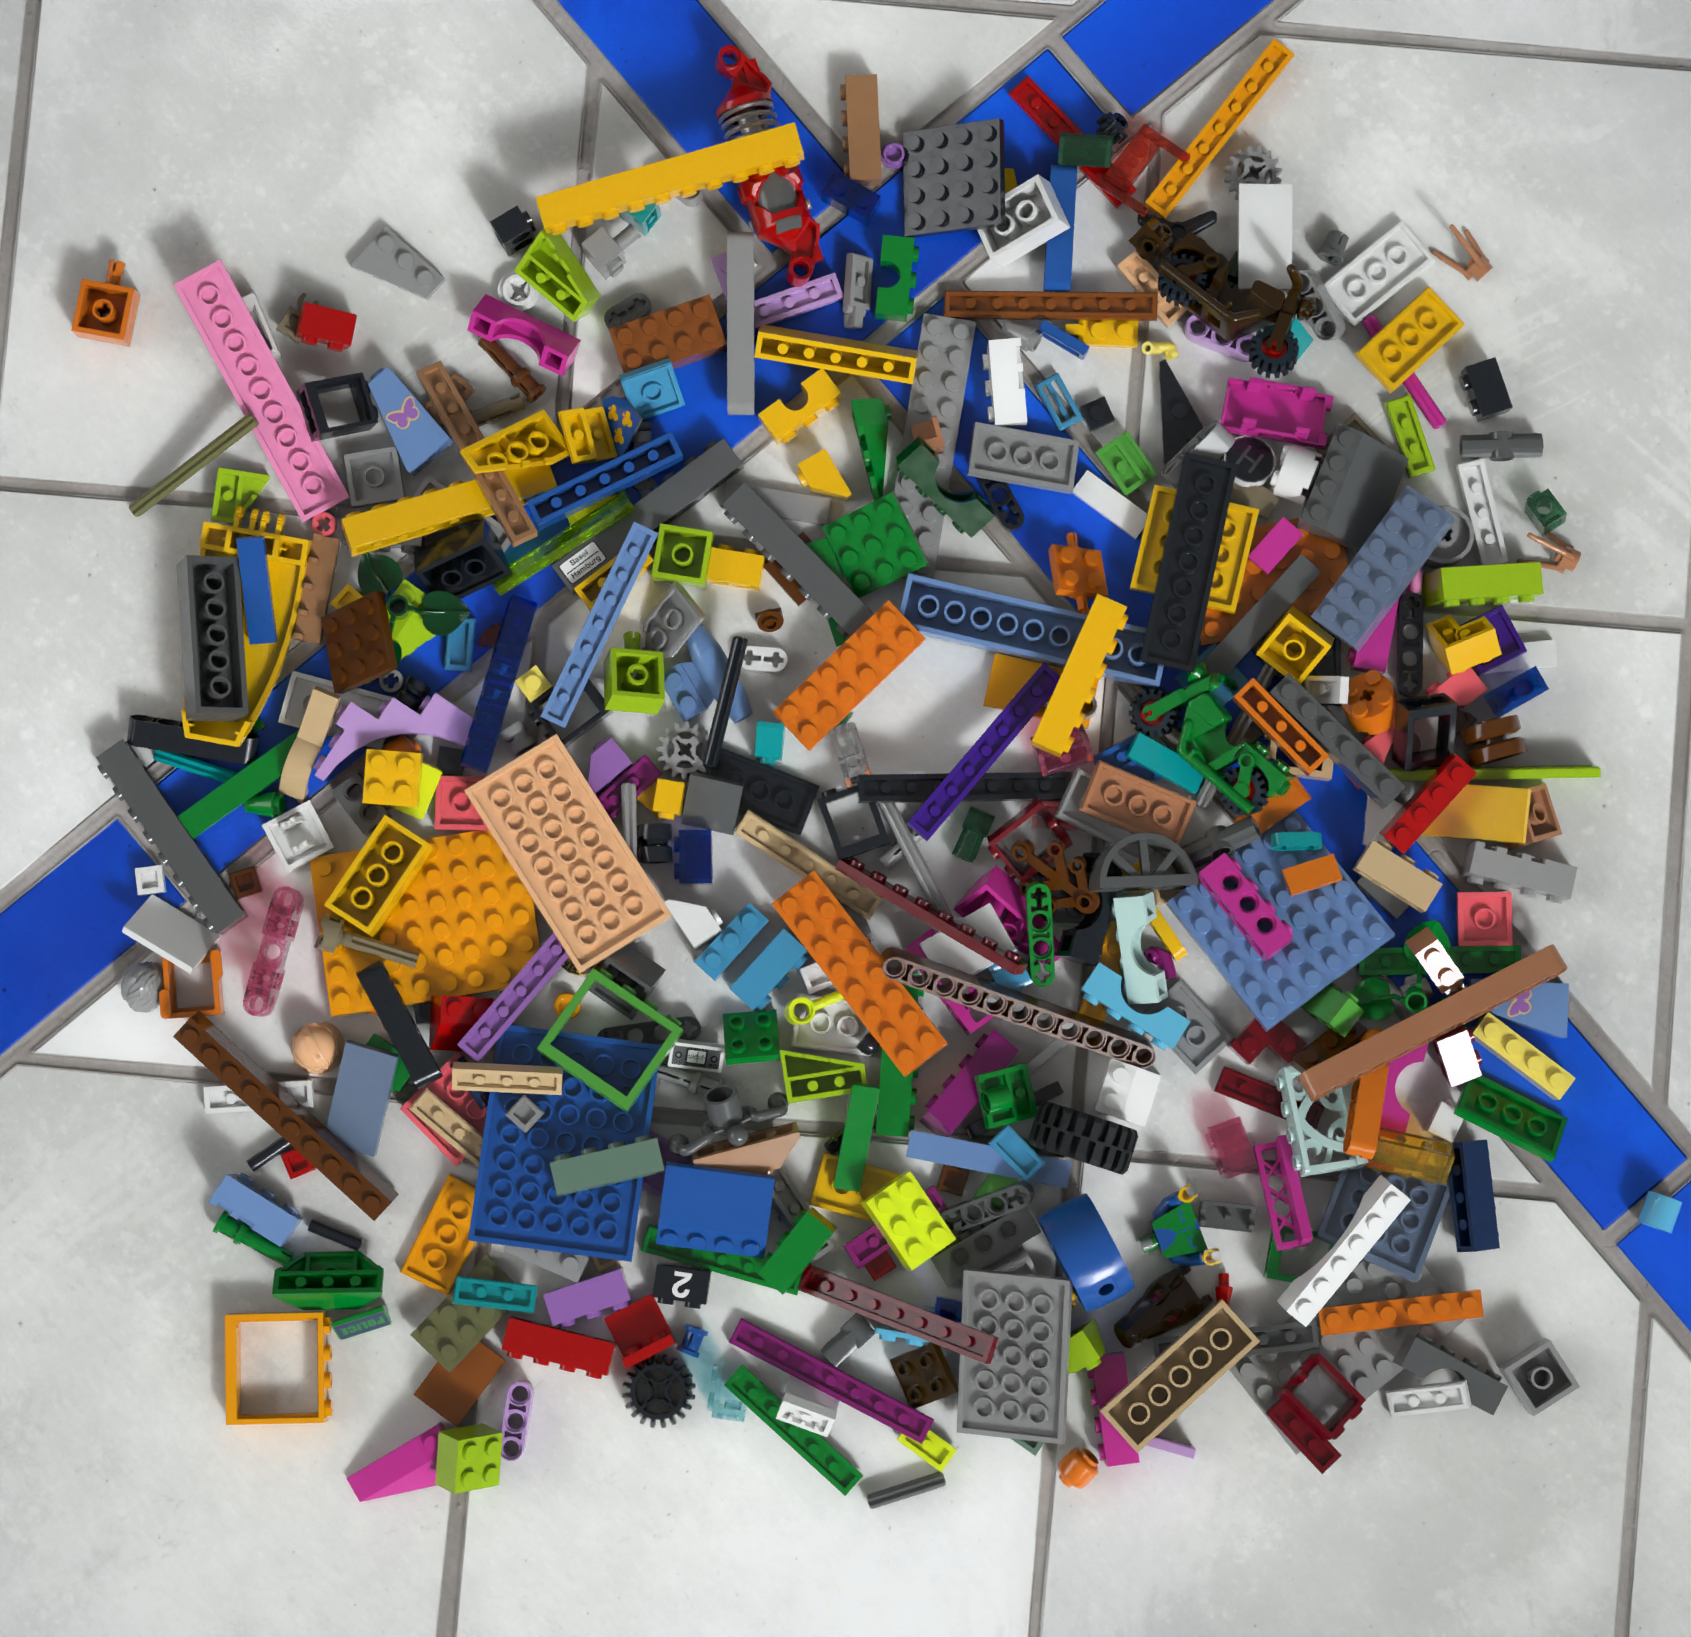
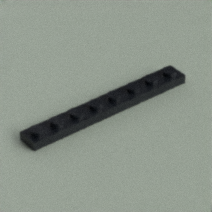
(991, 787)

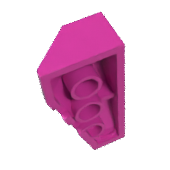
(1010, 906)
(401, 1470)

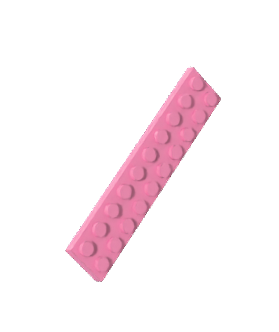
(261, 390)

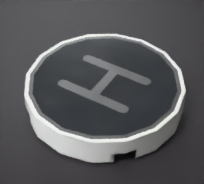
(1254, 460)

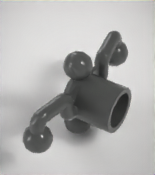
(727, 1119)

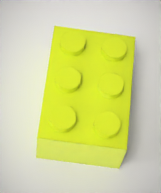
(908, 1221)

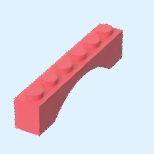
(1460, 687)

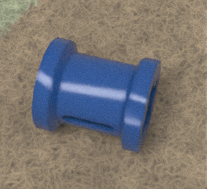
(692, 1340)

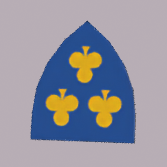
(623, 422)

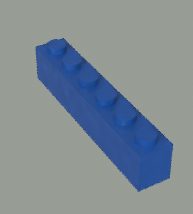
(604, 481)

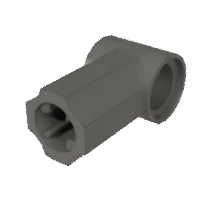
(852, 1336)

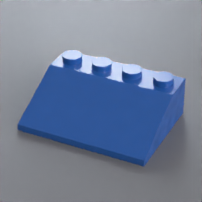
(715, 1209)

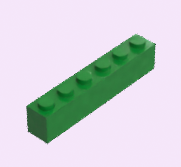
(896, 1093)

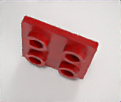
(640, 1330)

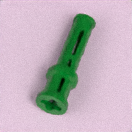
(242, 1233)

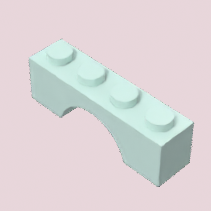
(1142, 980)

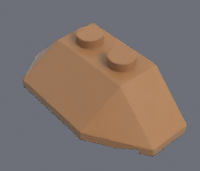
(760, 1154)

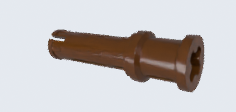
(519, 375)

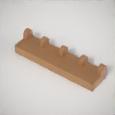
(316, 588)

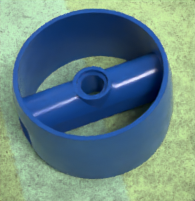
(1086, 1252)

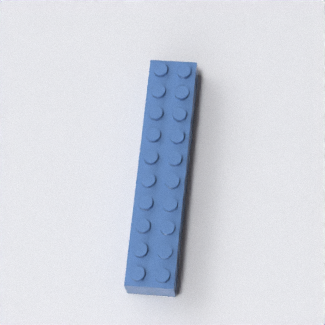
(1017, 628)

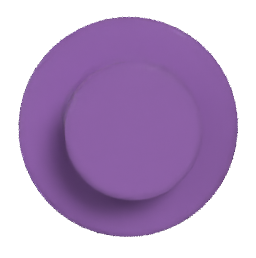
(892, 155)

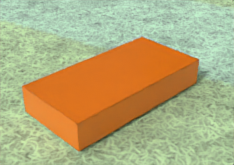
(1312, 875)

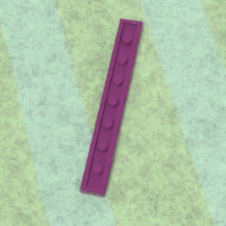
(831, 1380)

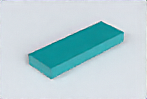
(1164, 763)
(495, 1294)

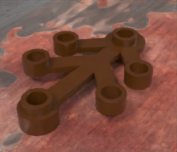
(1058, 878)

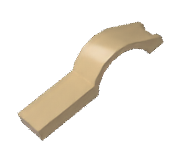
(308, 743)

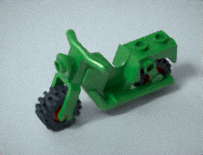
(1205, 742)

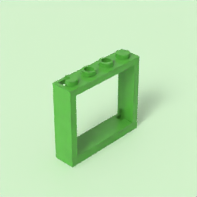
(628, 995)

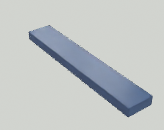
(980, 1158)

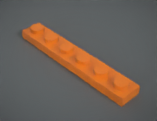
(1400, 1312)

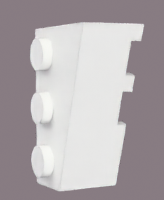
(1005, 383)

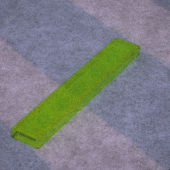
(565, 541)

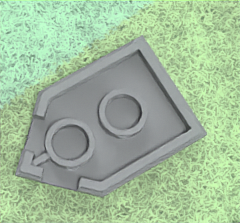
(671, 621)

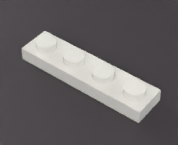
(1482, 512)
(223, 1100)

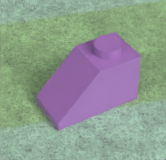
(606, 765)

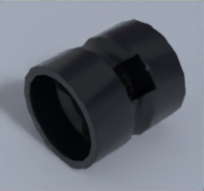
(654, 843)

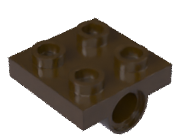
(924, 1375)

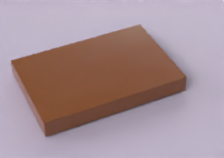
(457, 1391)

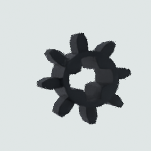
(1113, 125)

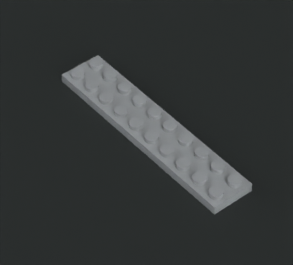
(938, 391)

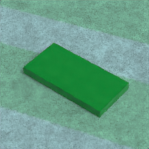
(1511, 1117)

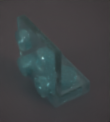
(732, 1408)

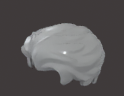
(142, 986)

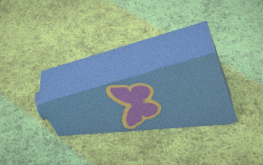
(409, 423)
(1539, 1009)

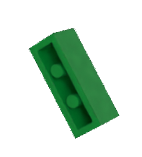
(796, 1249)

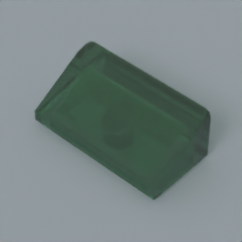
(1085, 150)

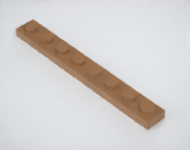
(465, 433)

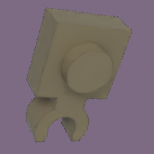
(289, 321)

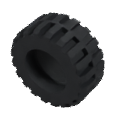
(1083, 1137)

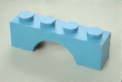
(1105, 987)

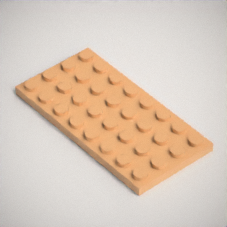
(568, 853)

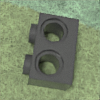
(356, 808)

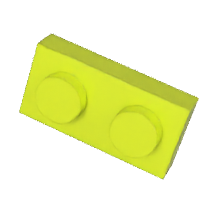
(932, 1450)

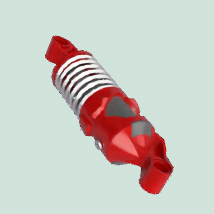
(775, 199)

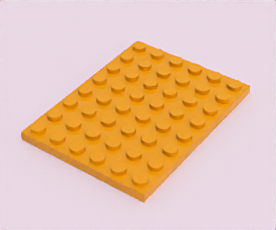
(460, 915)

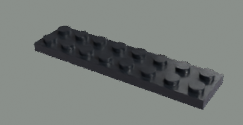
(1188, 562)

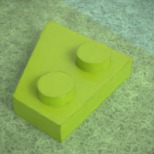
(235, 489)

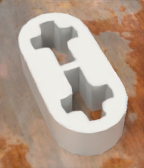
(763, 666)

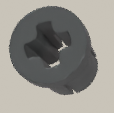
(1333, 248)

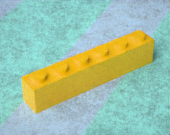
(836, 354)
(1079, 675)

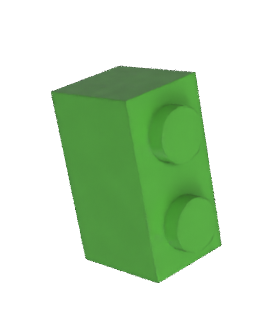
(1334, 1009)

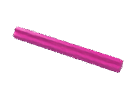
(1412, 383)

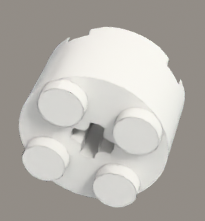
(1296, 473)

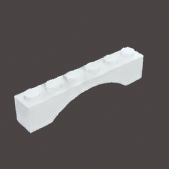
(1316, 1286)

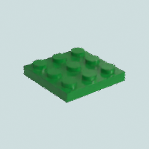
(875, 545)

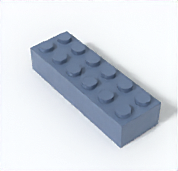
(1383, 568)

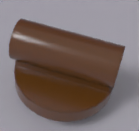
(770, 619)

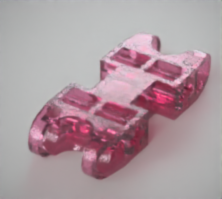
(274, 968)

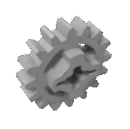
(1248, 165)
(675, 759)

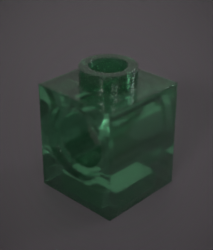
(1545, 522)

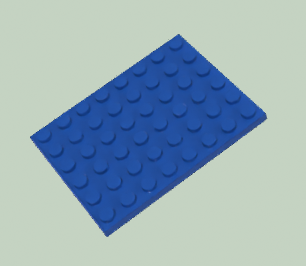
(515, 1183)

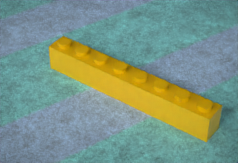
(435, 510)

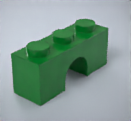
(898, 255)

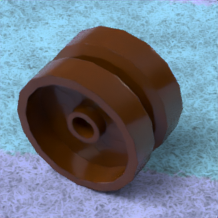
(1493, 740)

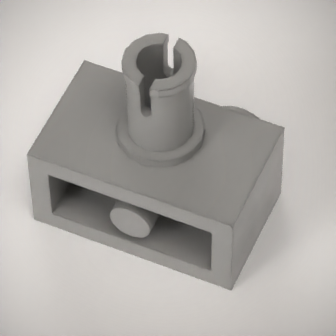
(607, 252)

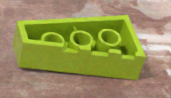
(1482, 584)

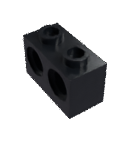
(514, 230)

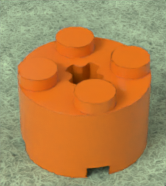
(1370, 703)

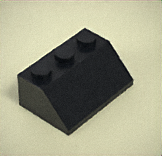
(462, 561)

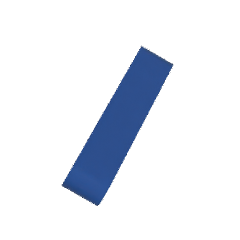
(1060, 248)

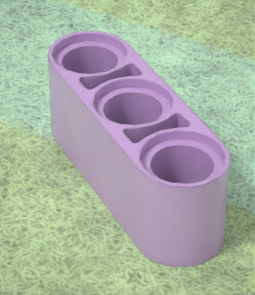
(1208, 340)
(523, 1408)

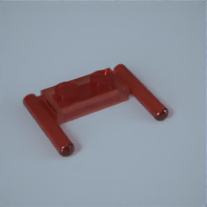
(1133, 162)

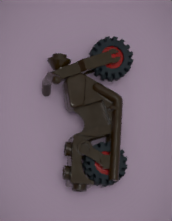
(1236, 312)

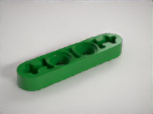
(1036, 934)

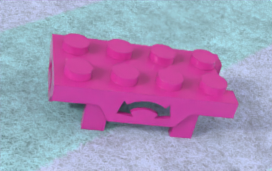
(1276, 411)

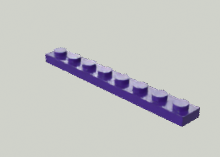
(984, 752)

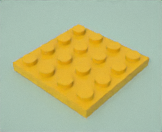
(1231, 558)

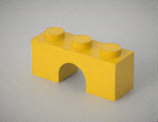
(783, 422)

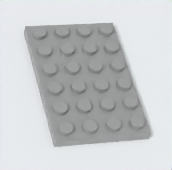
(1027, 1379)

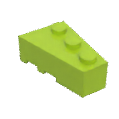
(558, 275)
(818, 1077)

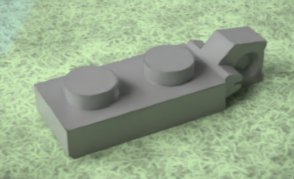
(857, 289)

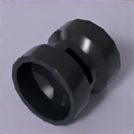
(417, 688)

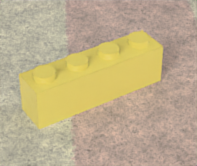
(1522, 1056)

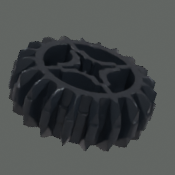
(642, 1406)

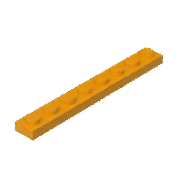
(1220, 128)

